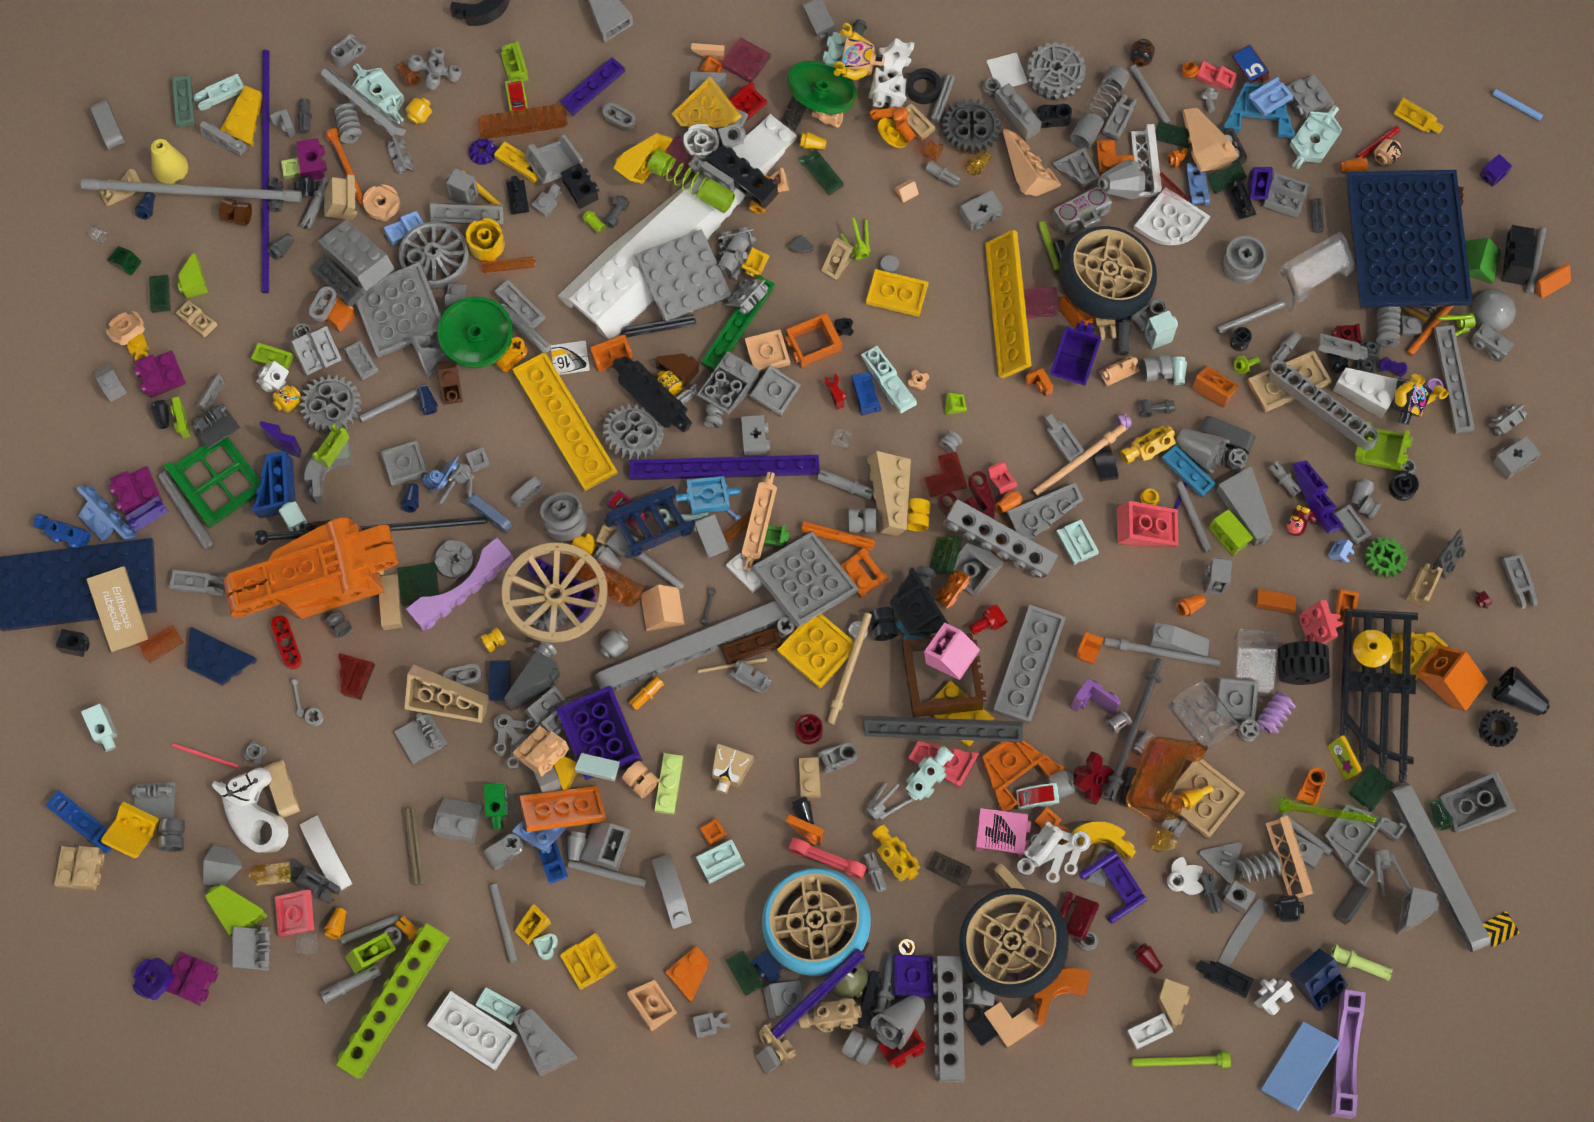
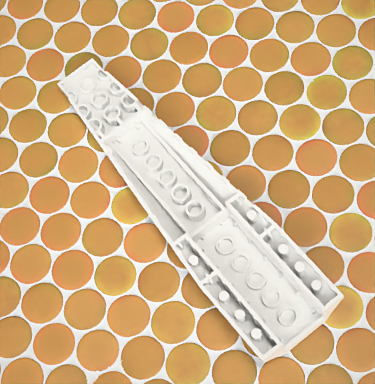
(613, 286)

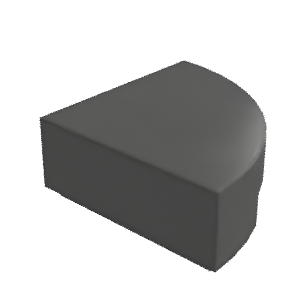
(800, 245)

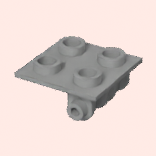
(747, 294)
(420, 737)
(155, 799)
(251, 948)

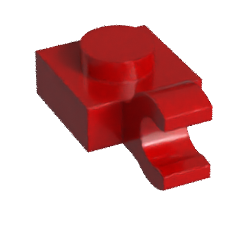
(838, 396)

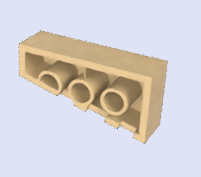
(891, 491)
(443, 697)

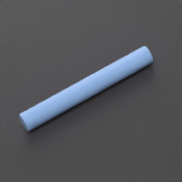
(1520, 106)

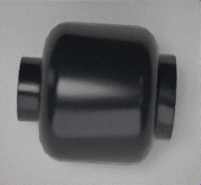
(1289, 908)

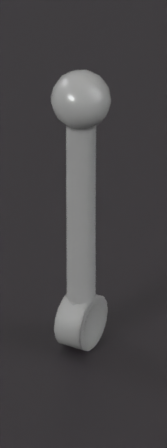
(300, 712)

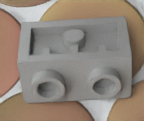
(1491, 343)

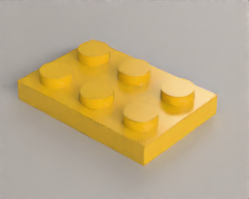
(897, 293)
(952, 691)

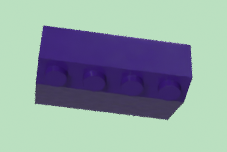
(599, 728)

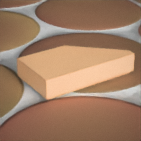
(714, 51)

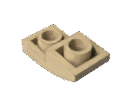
(196, 318)

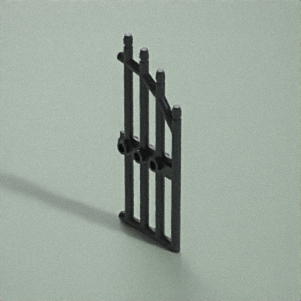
(1378, 682)

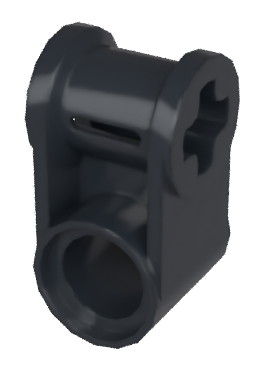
(1053, 115)

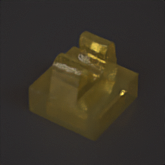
(1164, 841)

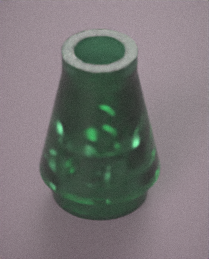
(1441, 816)

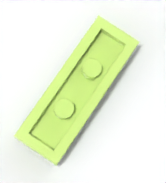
(669, 783)

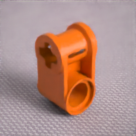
(1310, 790)

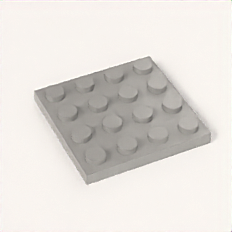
(683, 275)
(398, 309)
(805, 579)

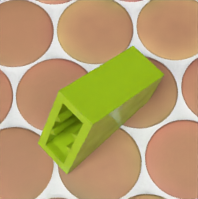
(234, 909)

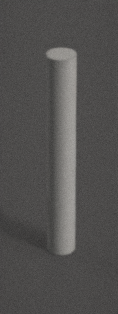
(1309, 836)
(369, 929)

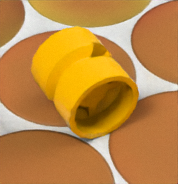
(917, 515)

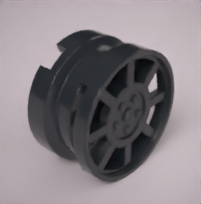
(1404, 485)

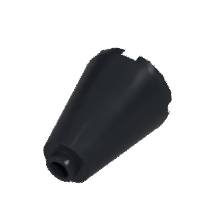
(1520, 693)

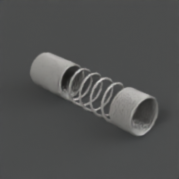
(1089, 123)

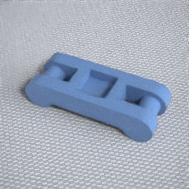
(1197, 185)

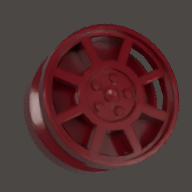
(809, 729)

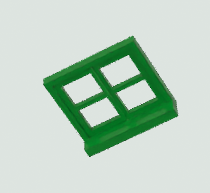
(194, 495)

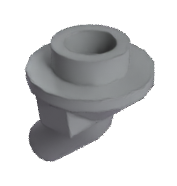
(1209, 94)

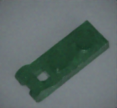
(821, 171)

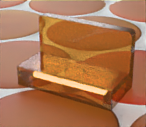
(161, 644)

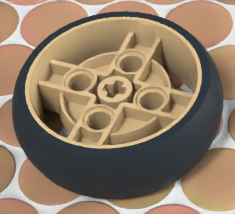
(1108, 272)
(1033, 910)

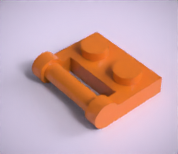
(859, 575)

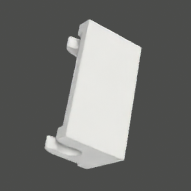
(1043, 844)

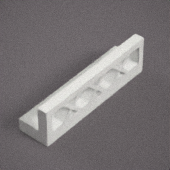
(1152, 159)

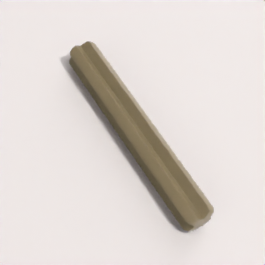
(414, 846)

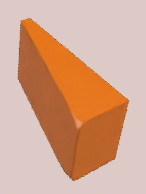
(1346, 600)

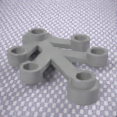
(517, 739)

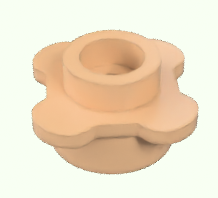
(918, 384)

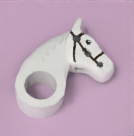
(245, 816)

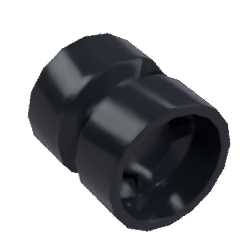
(883, 624)

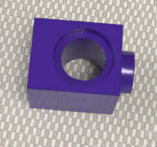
(1495, 170)

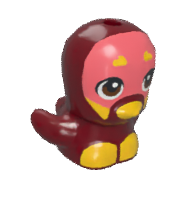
(1298, 521)

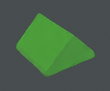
(1482, 259)

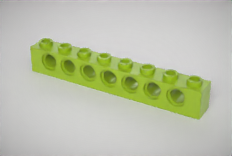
(393, 1012)

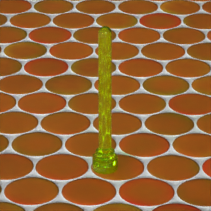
(1287, 806)

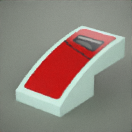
(1038, 795)

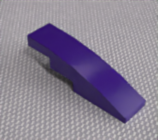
(1314, 491)

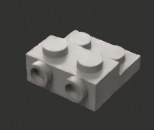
(1309, 96)

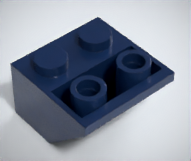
(1319, 979)

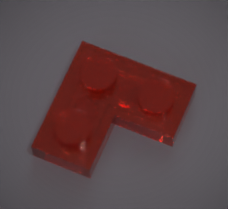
(950, 480)

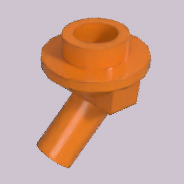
(1175, 157)

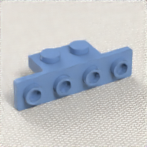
(101, 517)

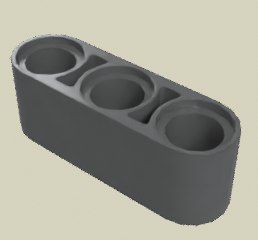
(1237, 436)

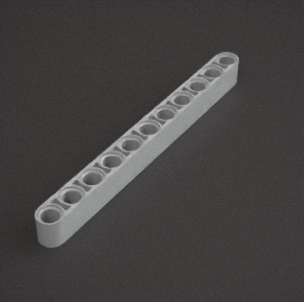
(690, 647)

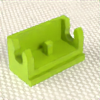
(514, 62)
(331, 446)
(1230, 532)

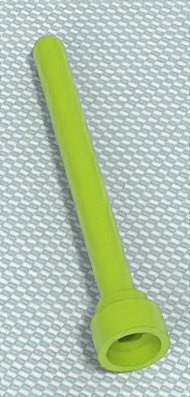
(1221, 1059)

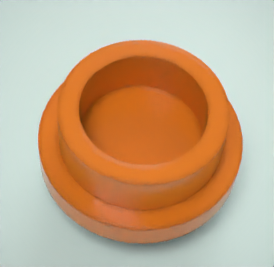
(1190, 70)

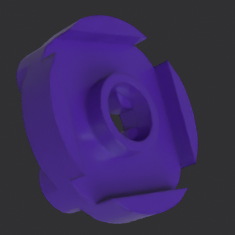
(161, 982)

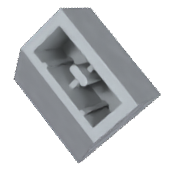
(606, 845)

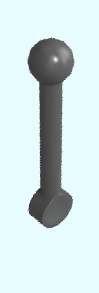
(712, 591)

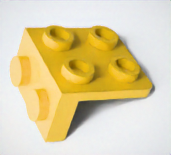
(130, 830)

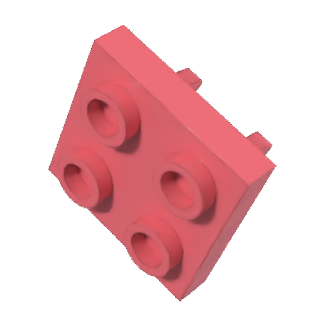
(1319, 623)

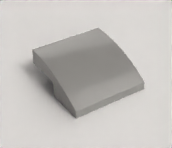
(1286, 195)
(315, 350)
(544, 711)

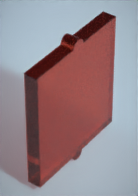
(1174, 186)

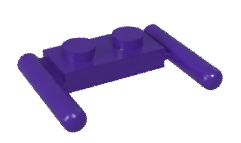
(1121, 880)

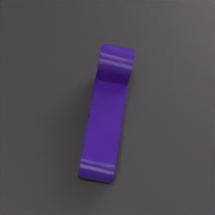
(548, 571)

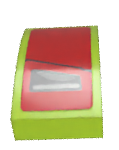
(516, 95)

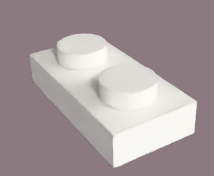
(746, 577)
(1149, 1031)

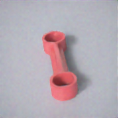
(849, 867)

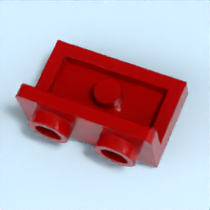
(748, 100)
(896, 1057)

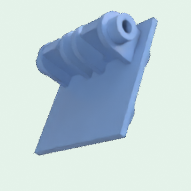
(437, 479)
(540, 839)

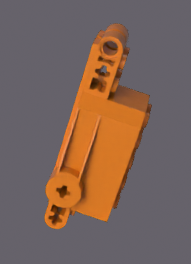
(315, 571)

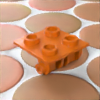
(947, 595)

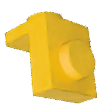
(755, 262)

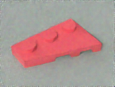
(957, 767)

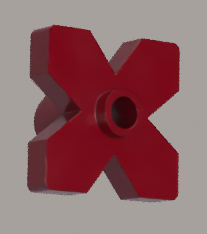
(1091, 777)

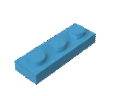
(1188, 471)

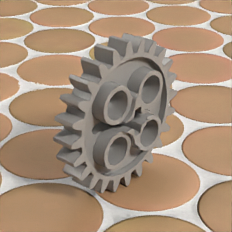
(322, 417)
(632, 432)

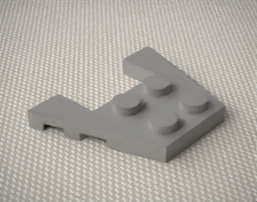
(1351, 837)

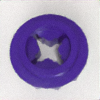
(482, 158)

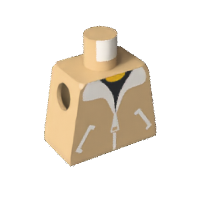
(730, 767)

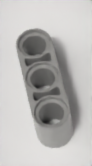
(107, 124)

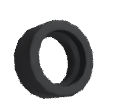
(923, 98)

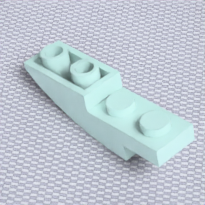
(887, 379)

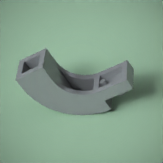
(316, 472)
(671, 891)

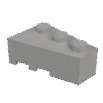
(543, 1045)

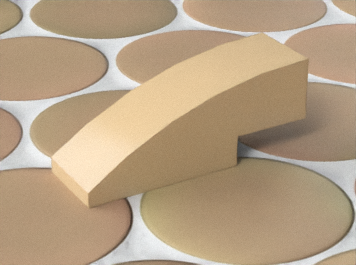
(390, 603)

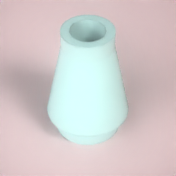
(1179, 370)

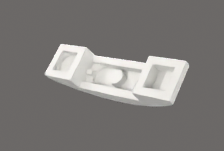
(325, 852)

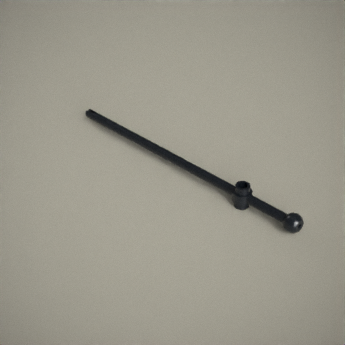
(263, 537)

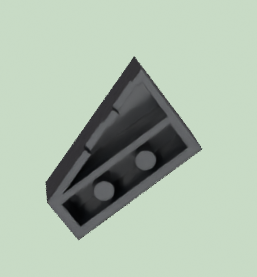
(1519, 255)

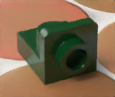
(124, 259)

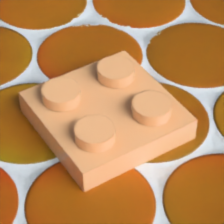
(767, 350)

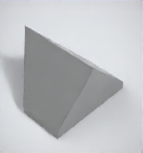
(428, 352)
(220, 866)

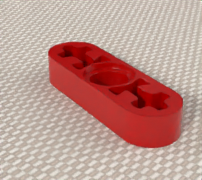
(285, 656)

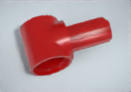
(992, 618)

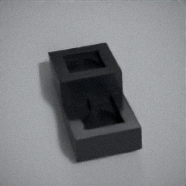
(1105, 464)

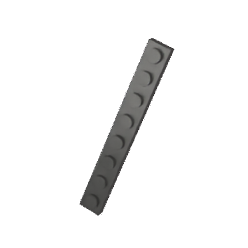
(943, 729)

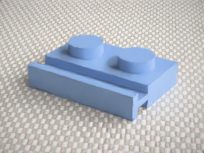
(1270, 96)

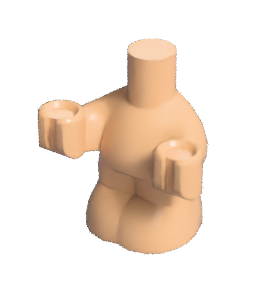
(833, 119)

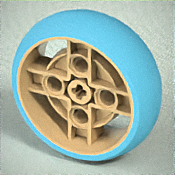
(779, 927)

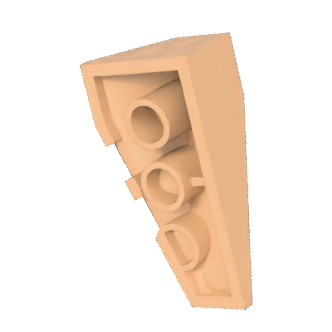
(1210, 146)
(1028, 171)

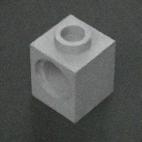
(726, 141)
(1247, 896)

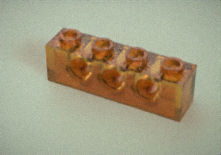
(618, 586)

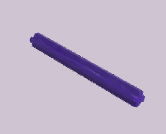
(818, 993)

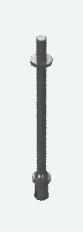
(1115, 780)

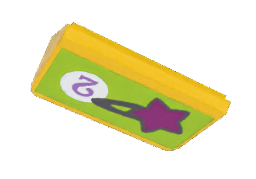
(1344, 758)

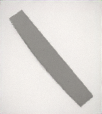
(1242, 932)

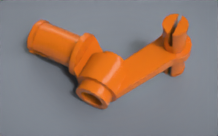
(900, 117)

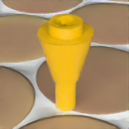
(1191, 797)

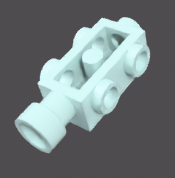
(926, 779)

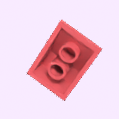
(1147, 525)

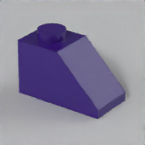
(1259, 182)

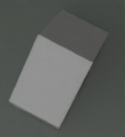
(549, 781)

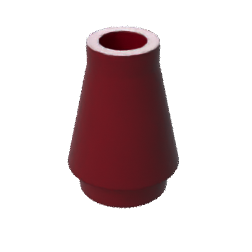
(1148, 958)

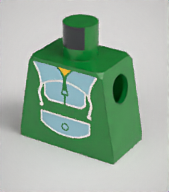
(495, 795)

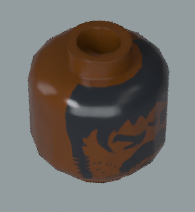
(1142, 52)

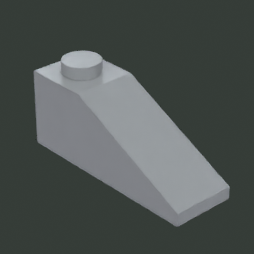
(1178, 640)

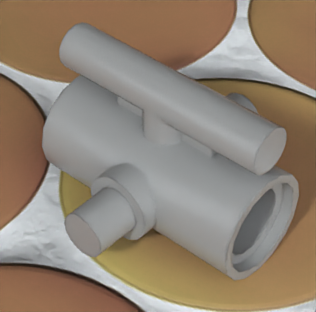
(734, 257)

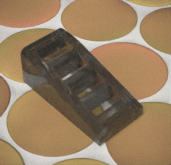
(962, 881)

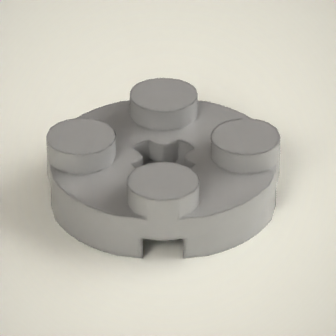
(457, 569)

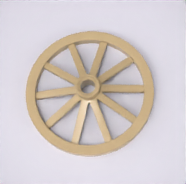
(555, 588)

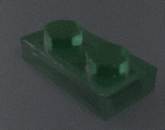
(159, 293)

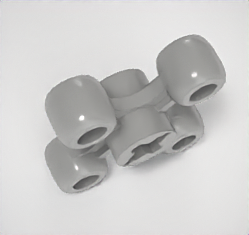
(434, 68)

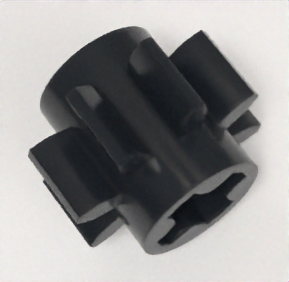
(305, 185)

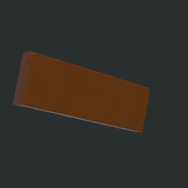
(751, 645)

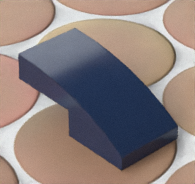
(499, 679)

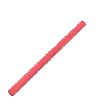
(206, 755)

